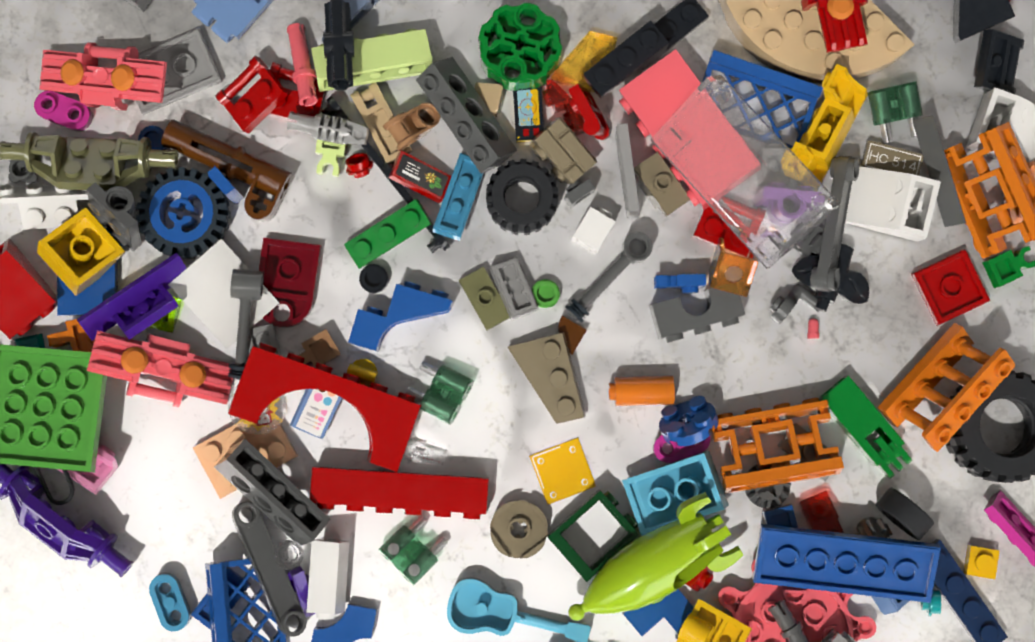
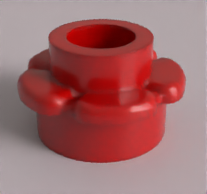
(358, 165)

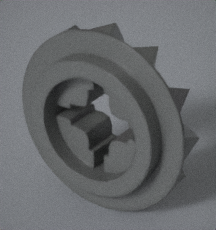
(766, 499)

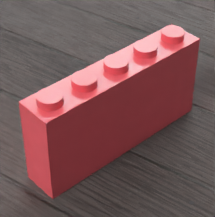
(656, 97)

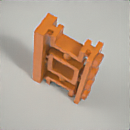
(1015, 183)
(781, 470)

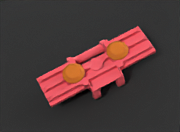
(104, 86)
(164, 358)

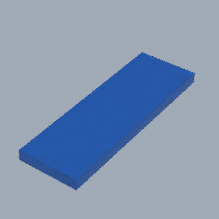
(846, 563)

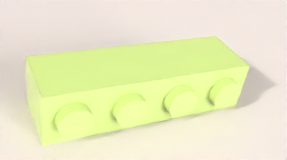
(381, 58)

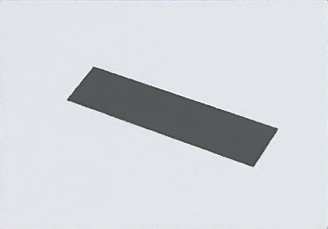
(939, 170)

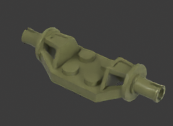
(83, 161)

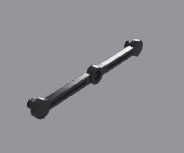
(438, 240)

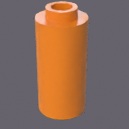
(642, 390)

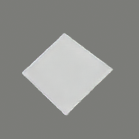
(207, 293)

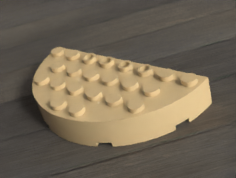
(794, 43)

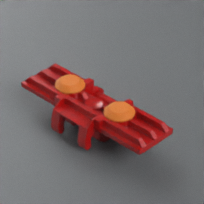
(840, 23)

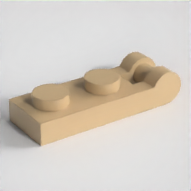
(375, 118)

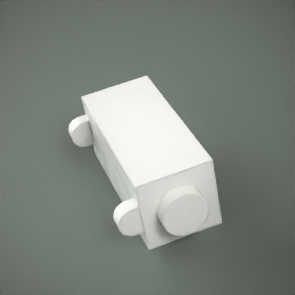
(327, 577)

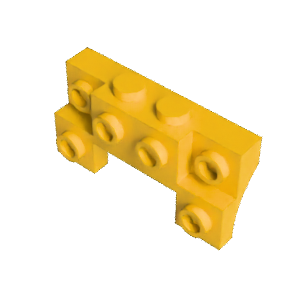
(830, 121)

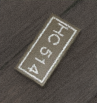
(891, 158)

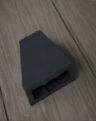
(978, 15)

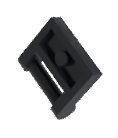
(998, 61)

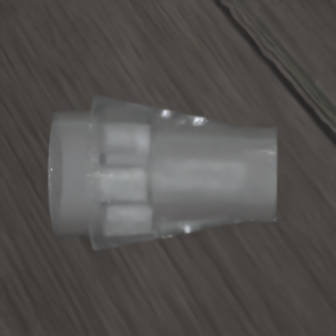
(423, 451)
(281, 554)

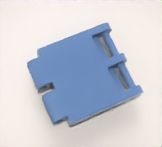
(231, 16)

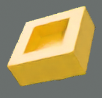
(981, 562)

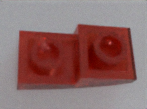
(558, 99)
(821, 513)

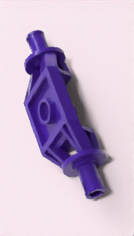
(56, 531)

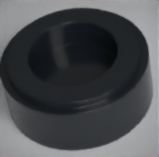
(373, 278)

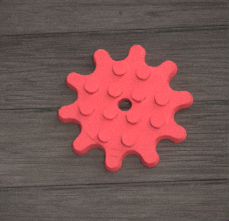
(815, 609)

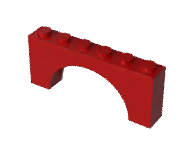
(386, 416)

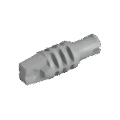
(329, 128)

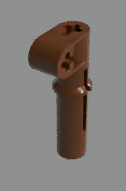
(263, 175)

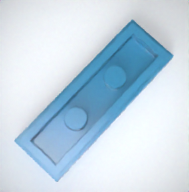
(458, 199)

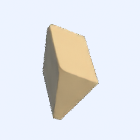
(491, 95)

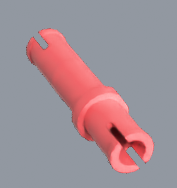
(304, 75)

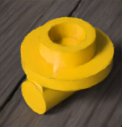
(365, 370)

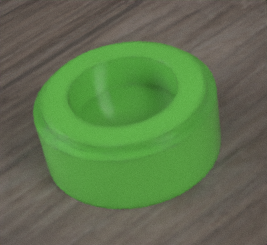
(546, 293)

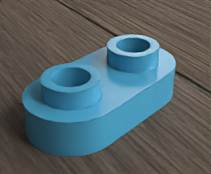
(168, 602)

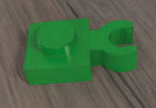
(1006, 266)

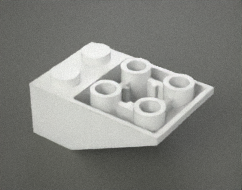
(1003, 107)
(892, 203)

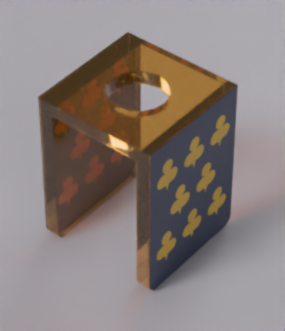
(722, 261)

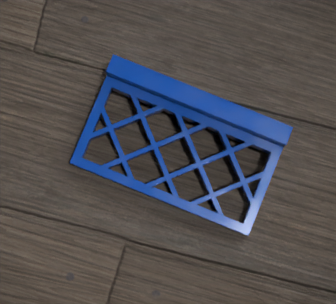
(770, 80)
(219, 603)

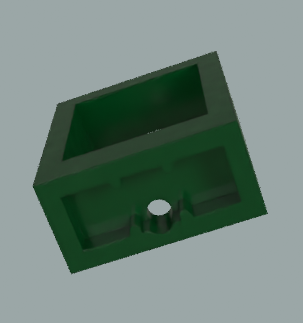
(569, 552)

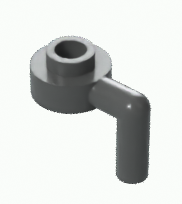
(783, 307)

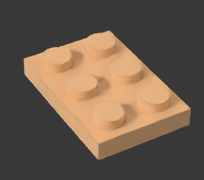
(273, 446)

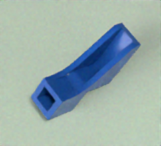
(406, 305)

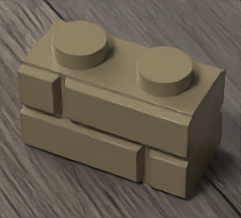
(563, 151)

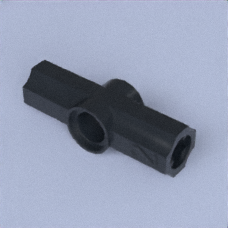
(338, 44)

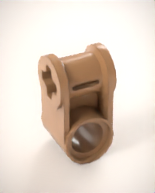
(409, 127)

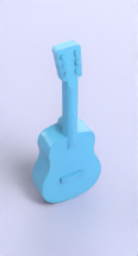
(480, 608)

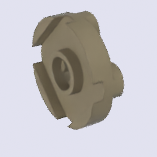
(516, 545)

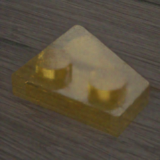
(582, 58)

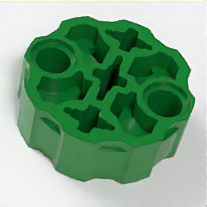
(536, 40)

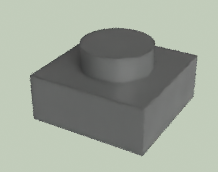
(578, 191)

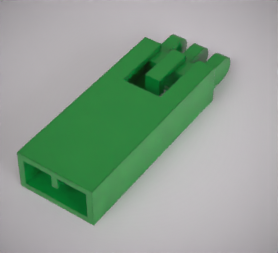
(859, 419)

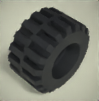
(522, 172)

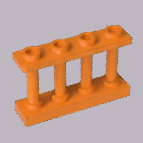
(929, 372)

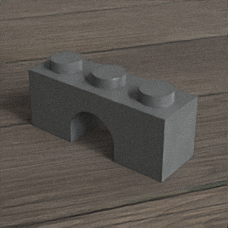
(672, 319)

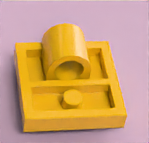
(712, 625)

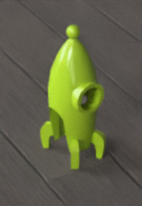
(659, 563)

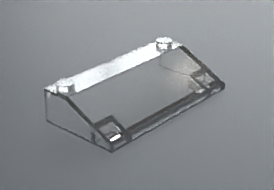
(744, 170)

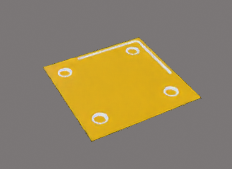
(562, 471)

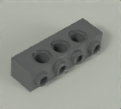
(466, 114)
(272, 492)

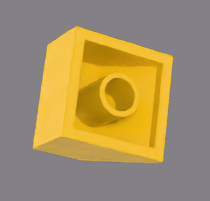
(79, 251)

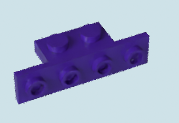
(137, 303)

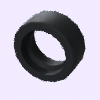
(904, 513)

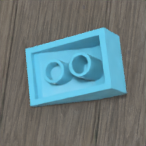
(660, 491)

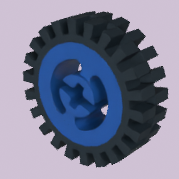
(190, 185)

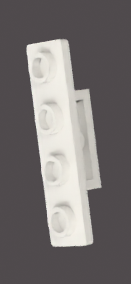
(43, 205)

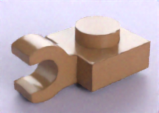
(319, 349)

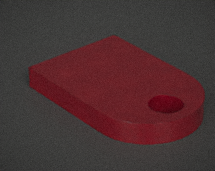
(290, 277)

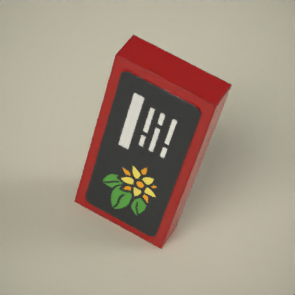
(420, 177)

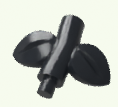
(852, 285)

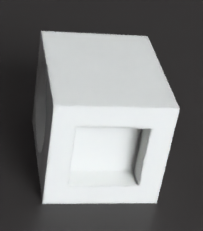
(594, 229)

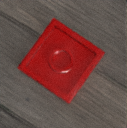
(950, 287)

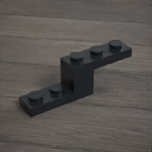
(645, 47)

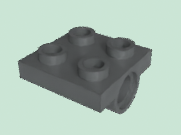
(116, 212)

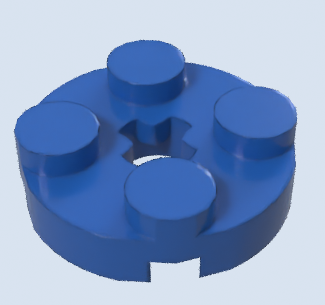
(697, 412)

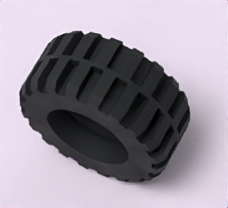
(975, 454)

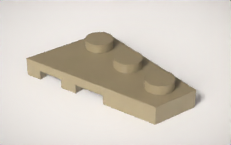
(552, 375)

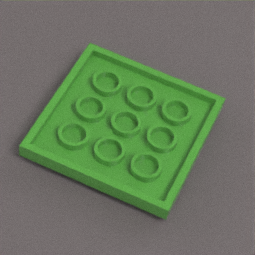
(49, 408)

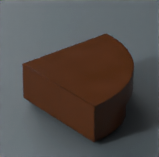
(572, 331)

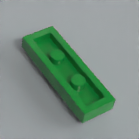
(388, 233)

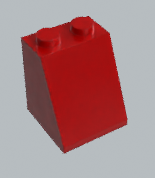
(22, 292)

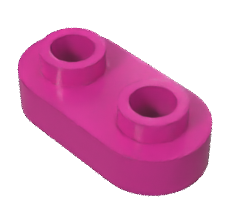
(61, 111)
(678, 452)

